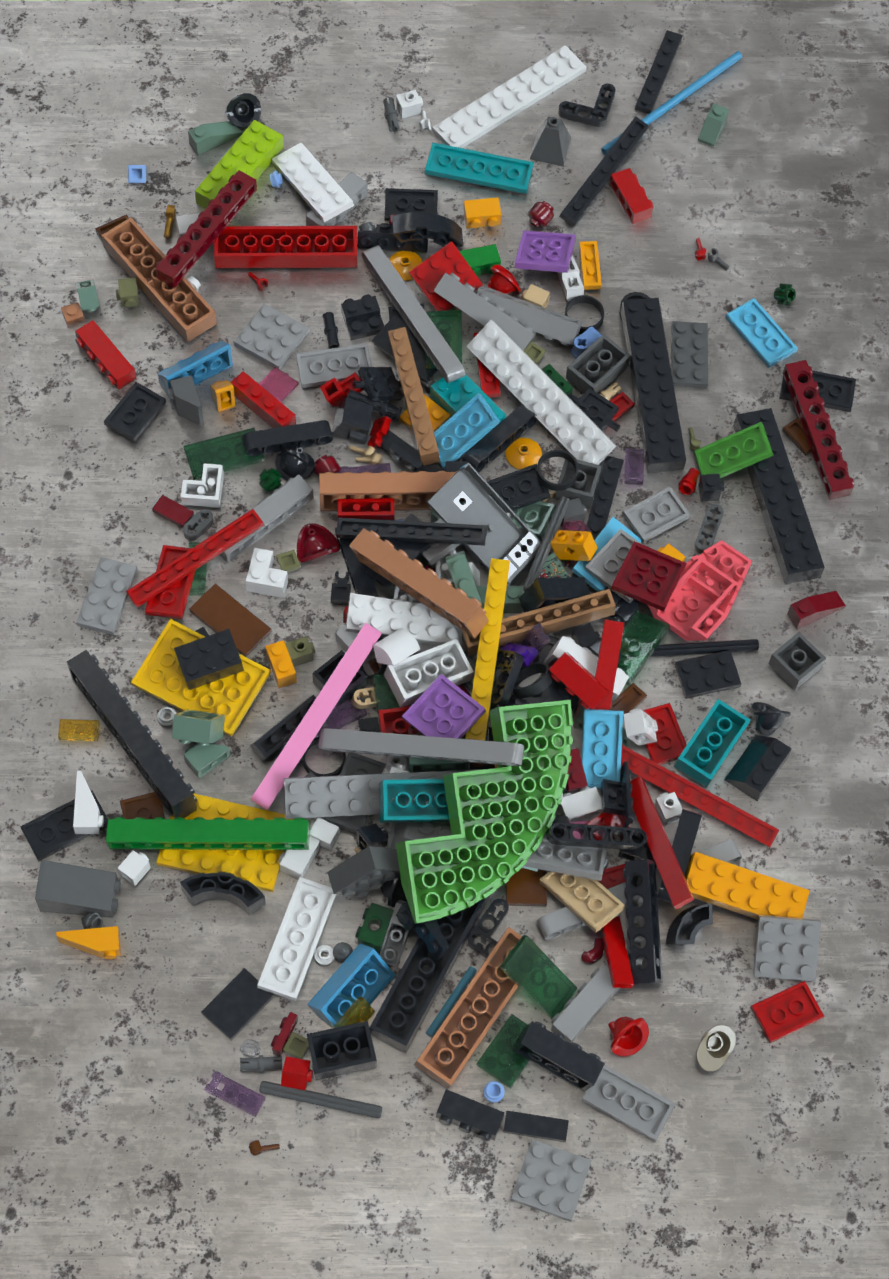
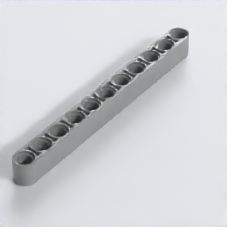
(413, 314)
(421, 747)
(564, 920)

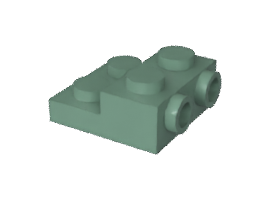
(536, 517)

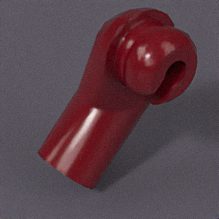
(594, 954)

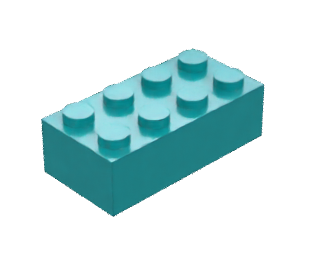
(457, 393)
(712, 743)
(413, 801)

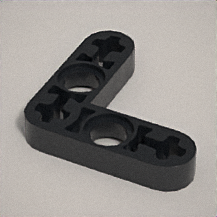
(596, 112)
(510, 670)
(484, 933)

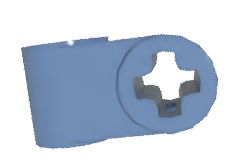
(584, 341)

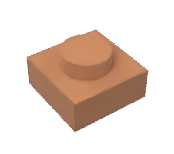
(72, 313)

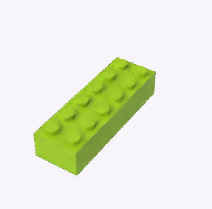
(249, 154)

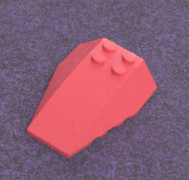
(705, 592)

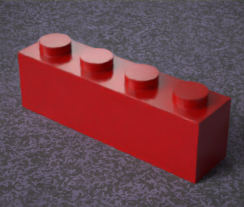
(105, 354)
(262, 402)

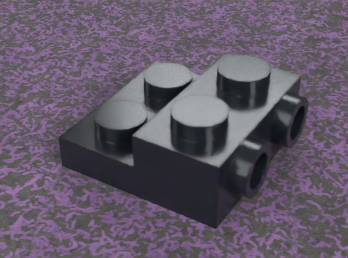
(362, 317)

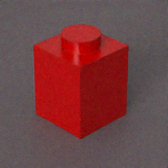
(296, 1073)

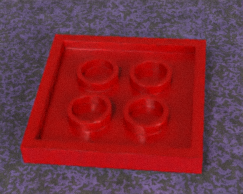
(431, 271)

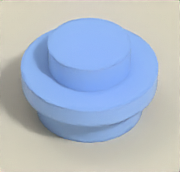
(276, 179)
(493, 1091)

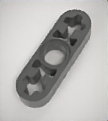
(708, 522)

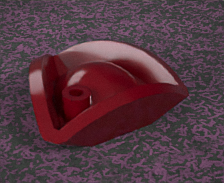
(315, 542)

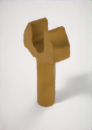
(170, 216)

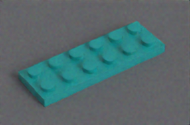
(479, 168)

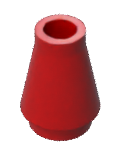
(688, 483)

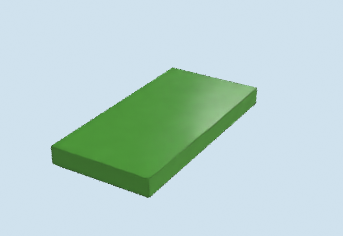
(734, 451)

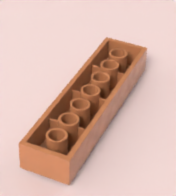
(139, 258)
(408, 489)
(419, 582)
(470, 1016)

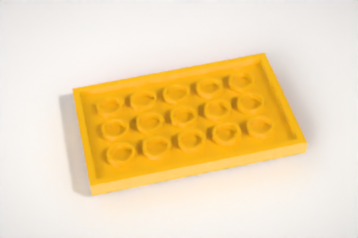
(163, 678)
(256, 866)

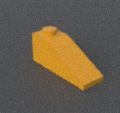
(95, 941)

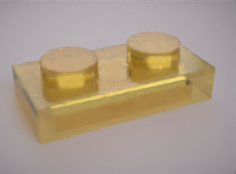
(79, 730)
(358, 1012)

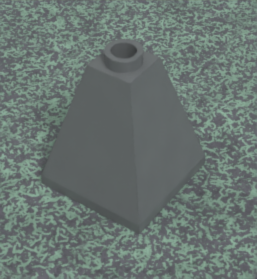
(551, 142)

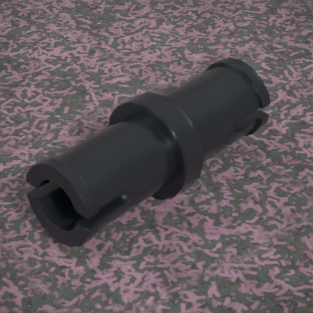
(330, 330)

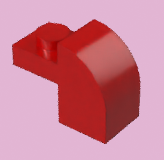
(337, 391)

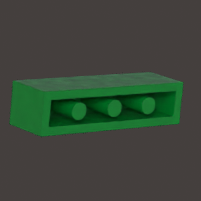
(482, 258)

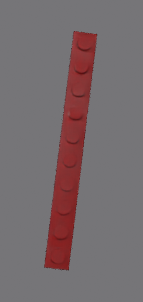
(699, 797)

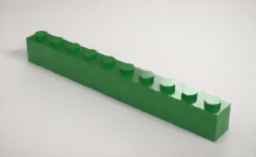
(208, 834)

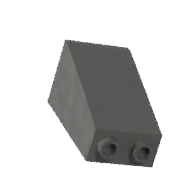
(76, 889)

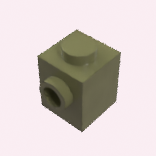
(127, 292)
(300, 651)

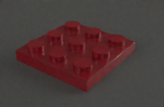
(648, 576)

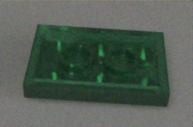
(500, 1059)

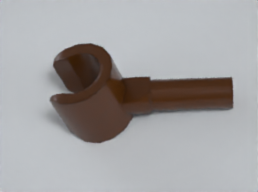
(256, 1148)

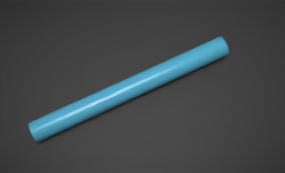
(451, 1001)

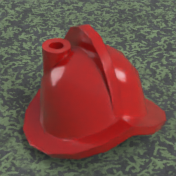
(503, 281)
(628, 1035)

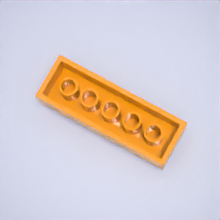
(743, 889)

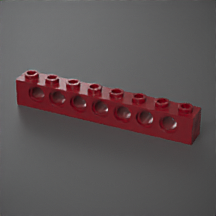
(206, 229)
(834, 487)

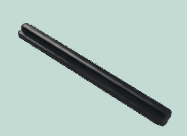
(706, 647)

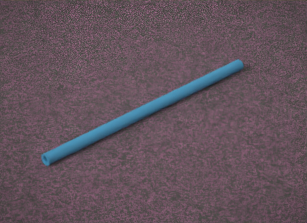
(683, 94)

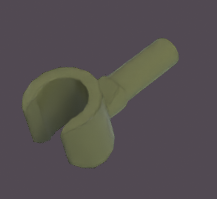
(694, 443)

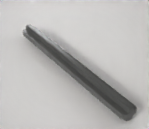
(545, 545)
(321, 1099)

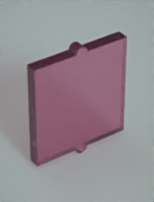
(279, 384)

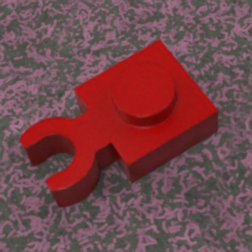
(379, 430)

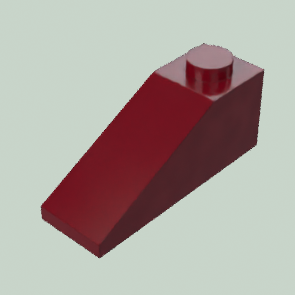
(814, 608)

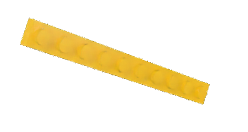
(489, 644)

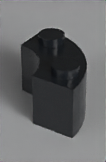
(688, 923)

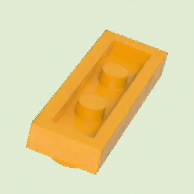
(590, 265)

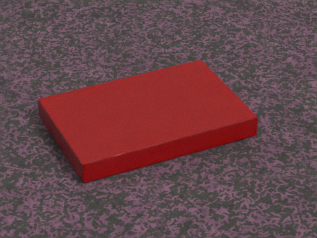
(669, 736)
(787, 1012)

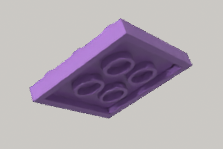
(545, 251)
(443, 711)

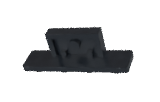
(387, 241)
(406, 454)
(617, 796)

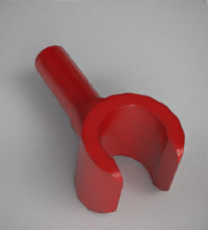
(700, 253)
(259, 281)

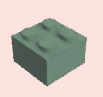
(198, 727)

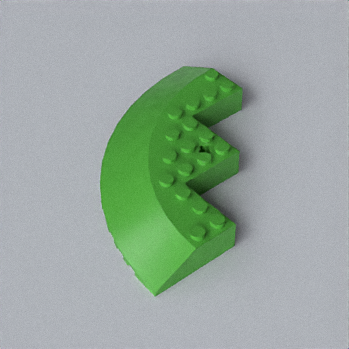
(498, 821)

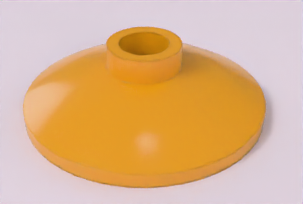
(403, 268)
(520, 459)

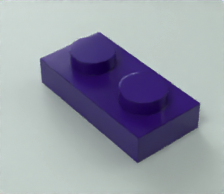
(527, 652)

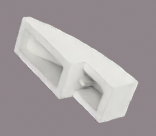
(571, 282)

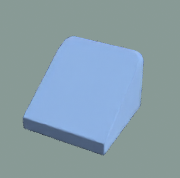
(137, 173)

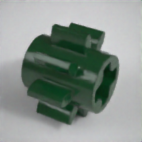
(784, 294)
(270, 479)

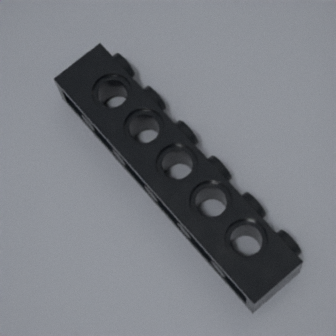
(650, 930)

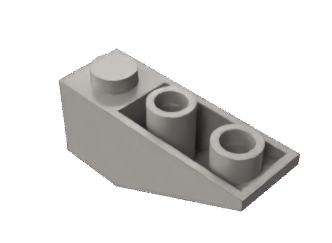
(395, 939)

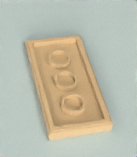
(584, 897)

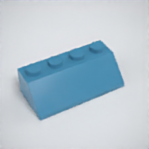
(200, 365)
(360, 975)

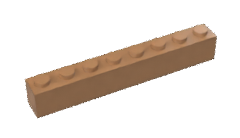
(413, 396)
(551, 618)

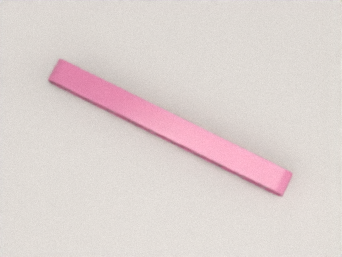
(316, 716)

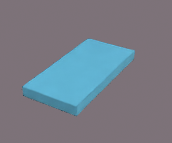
(761, 333)
(464, 429)
(601, 540)
(601, 745)

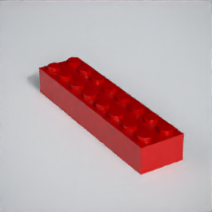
(286, 247)

